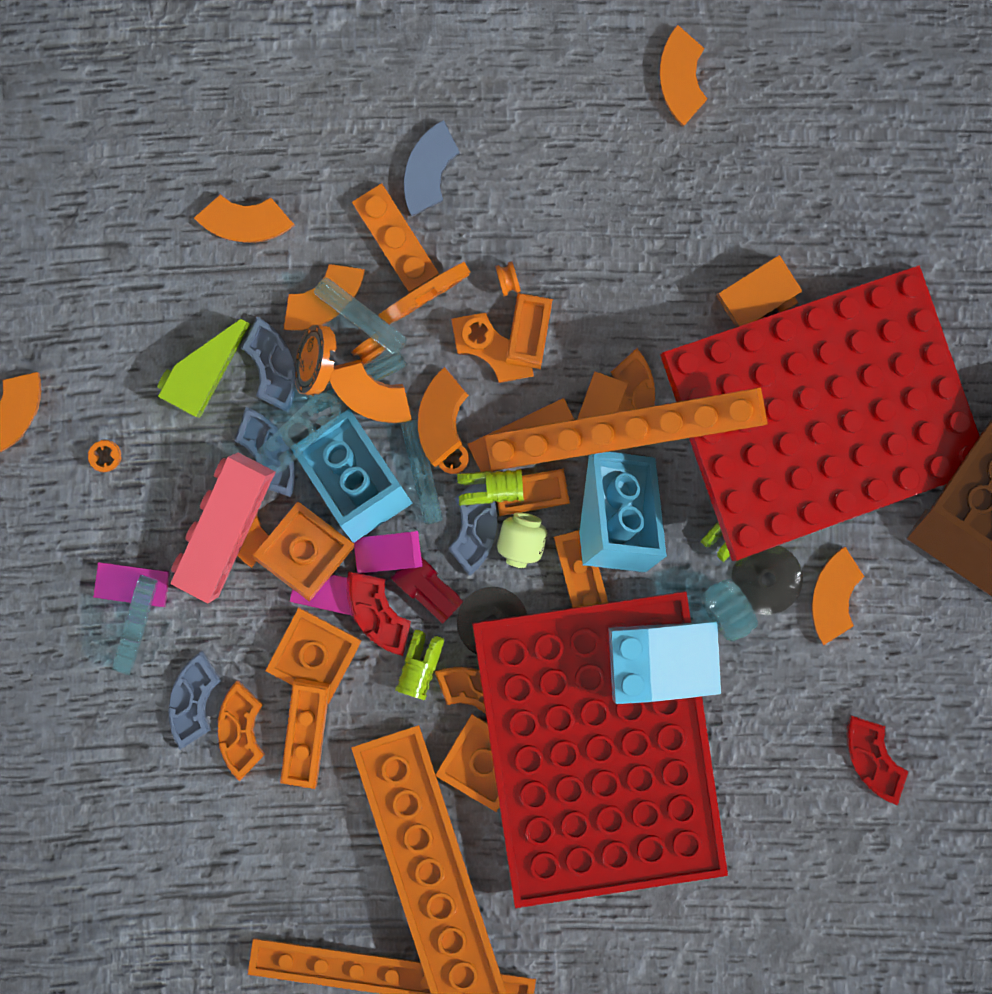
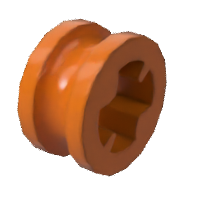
(507, 278)
(489, 335)
(368, 351)
(115, 454)
(464, 459)

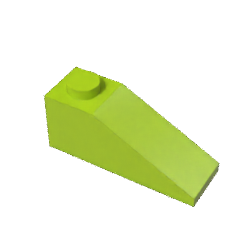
(198, 374)

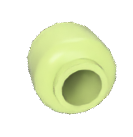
(522, 539)

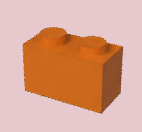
(760, 293)

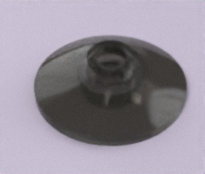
(788, 579)
(482, 604)

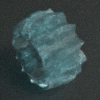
(730, 610)

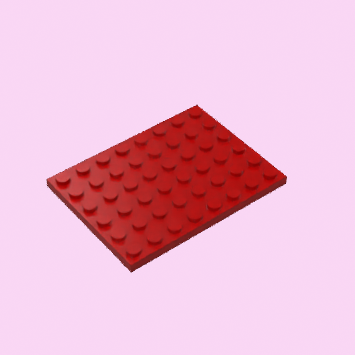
(853, 405)
(589, 786)

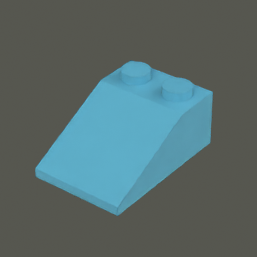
(353, 477)
(622, 513)
(664, 662)

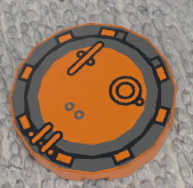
(312, 360)

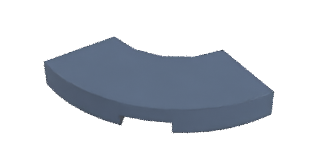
(426, 167)
(273, 363)
(252, 434)
(476, 531)
(189, 700)

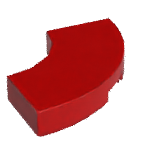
(373, 613)
(872, 761)

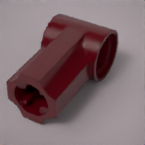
(428, 590)

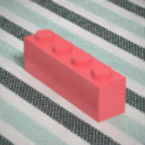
(222, 526)

